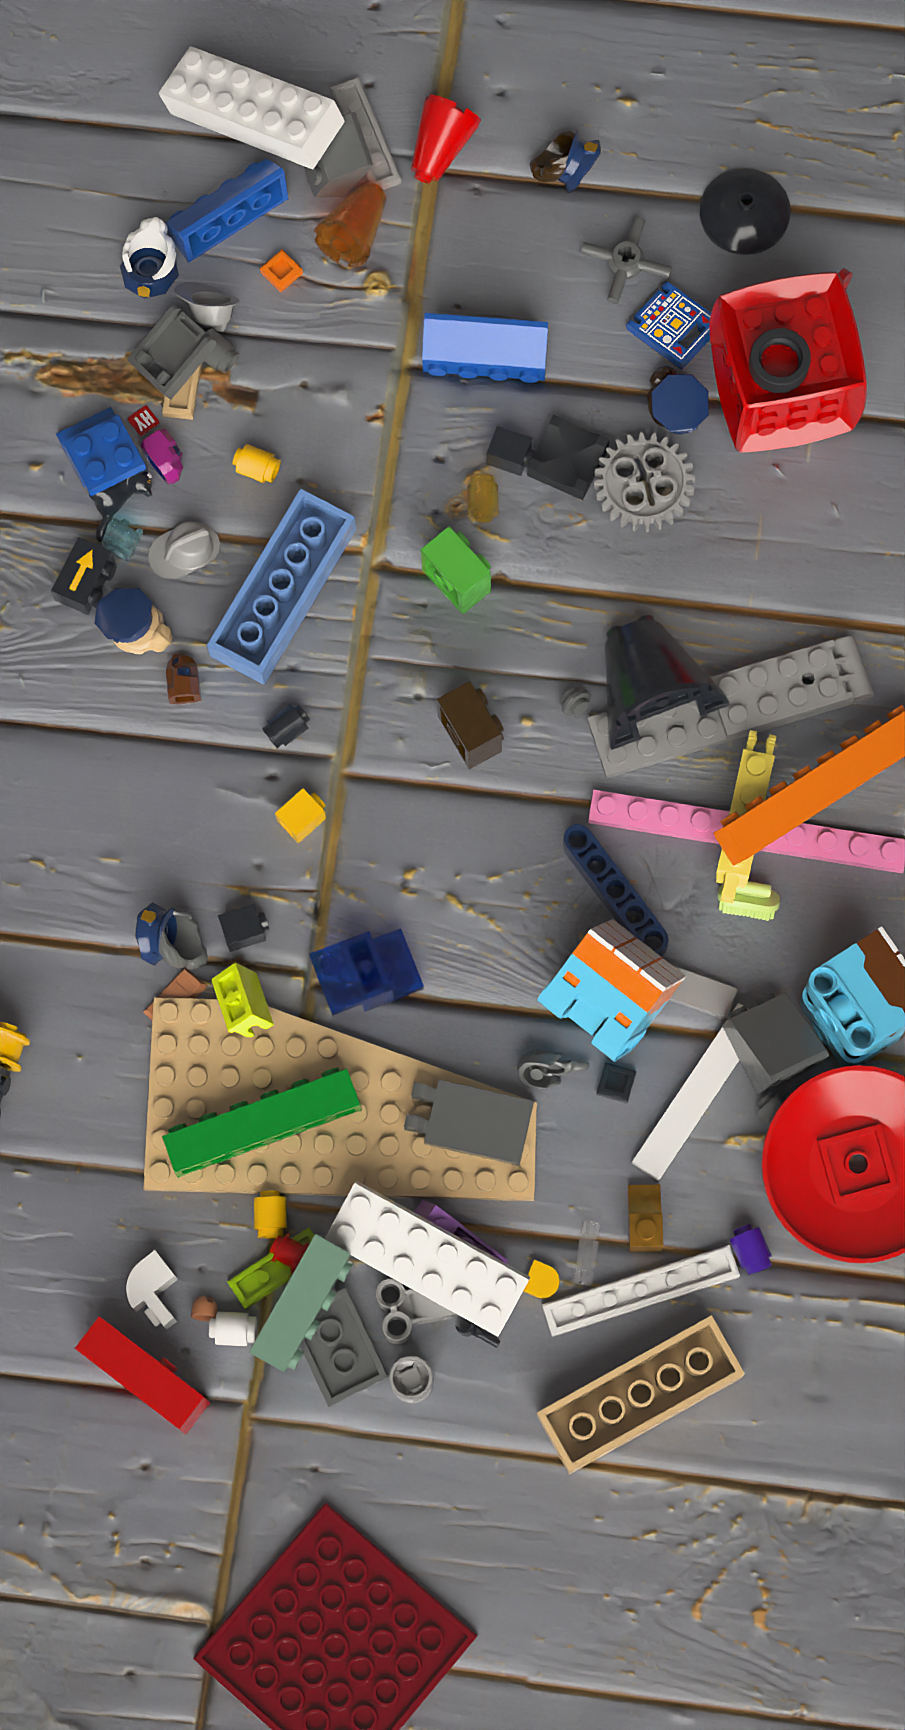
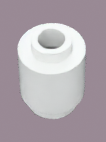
(233, 1328)

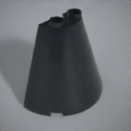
(650, 676)

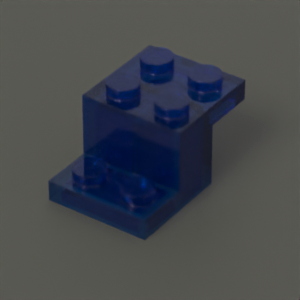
(366, 971)

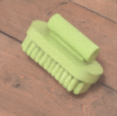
(754, 901)

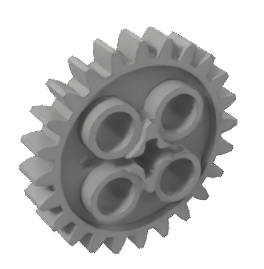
(617, 489)

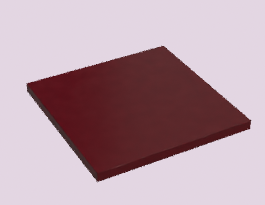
(334, 1636)

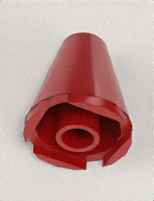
(440, 137)

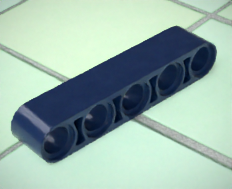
(611, 877)

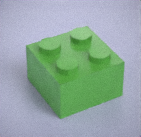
(456, 569)

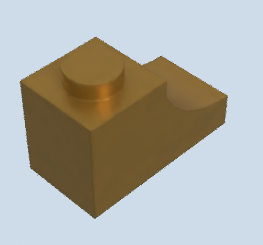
(645, 1218)

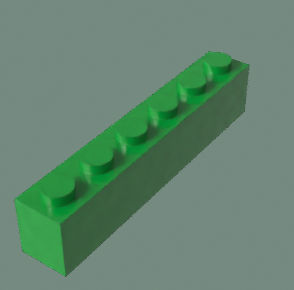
(261, 1122)

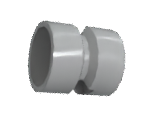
(411, 1379)

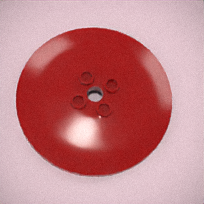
(808, 1164)

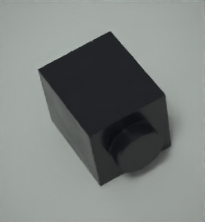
(509, 451)
(243, 927)

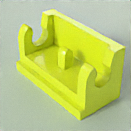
(241, 1000)

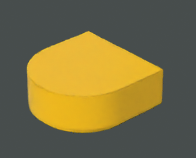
(543, 1281)

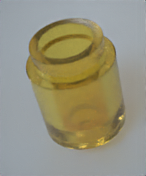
(483, 498)

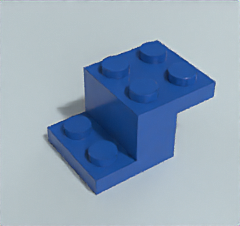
(101, 451)

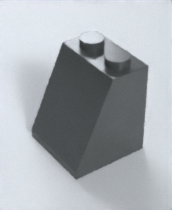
(773, 1042)

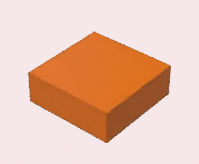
(281, 270)

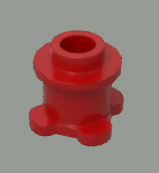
(288, 1251)

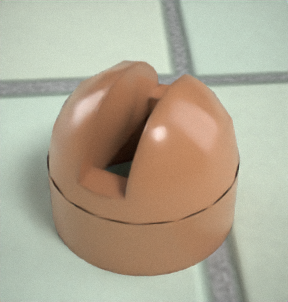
(204, 1309)

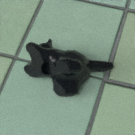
(113, 498)

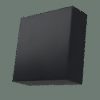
(616, 1082)

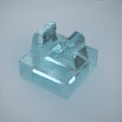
(121, 538)

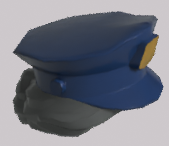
(170, 937)

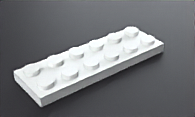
(427, 1258)

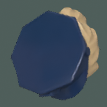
(132, 621)

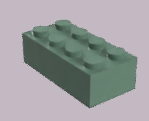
(300, 1304)

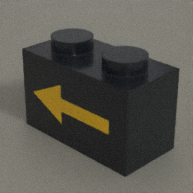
(84, 576)

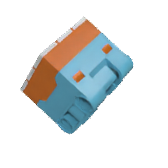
(612, 988)

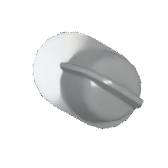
(207, 304)
(183, 550)

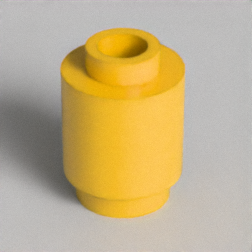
(256, 463)
(270, 1215)

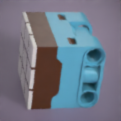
(858, 999)

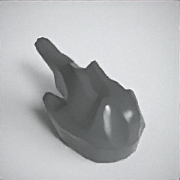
(538, 1069)

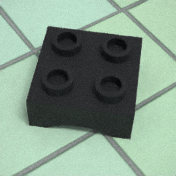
(567, 457)

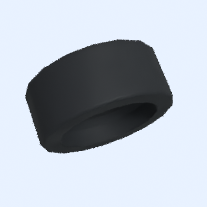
(779, 337)

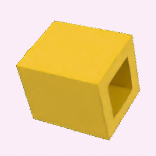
(301, 814)

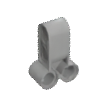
(410, 1308)

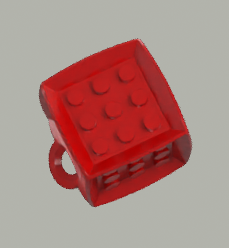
(835, 384)

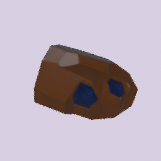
(182, 680)

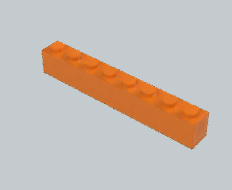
(813, 788)

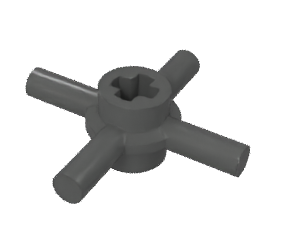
(626, 270)

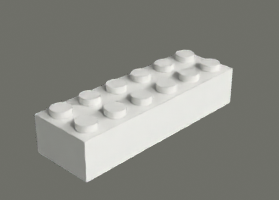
(252, 107)

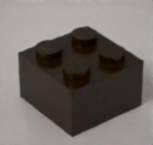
(470, 725)

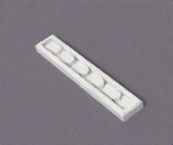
(687, 1107)
(640, 1290)

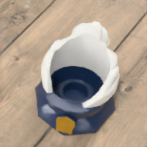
(149, 259)

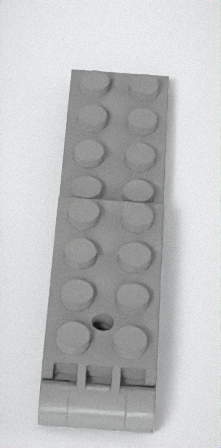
(759, 700)

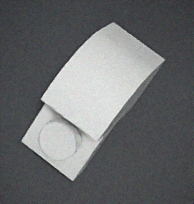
(144, 1285)

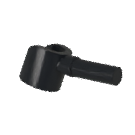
(478, 1333)

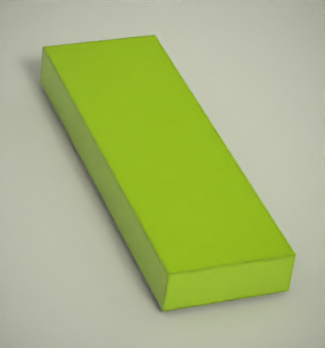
(264, 1276)

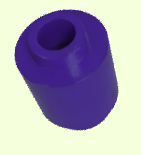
(751, 1249)

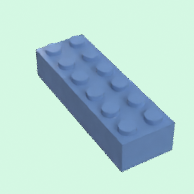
(282, 586)

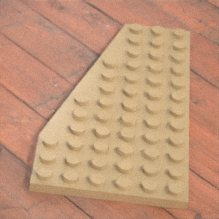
(207, 1069)

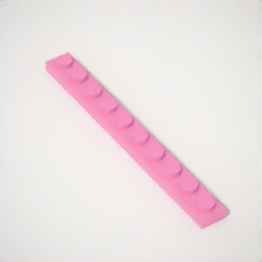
(700, 823)

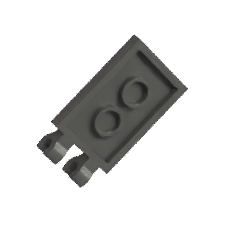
(472, 1121)
(342, 1352)

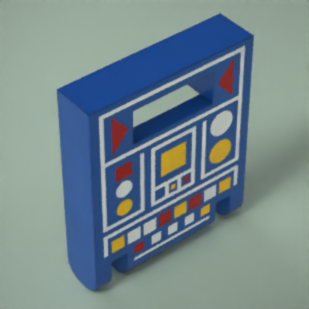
(667, 321)

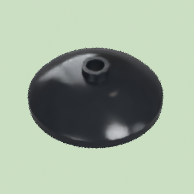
(745, 227)

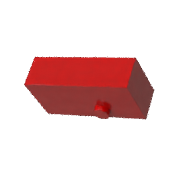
(143, 1375)

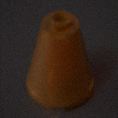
(352, 226)

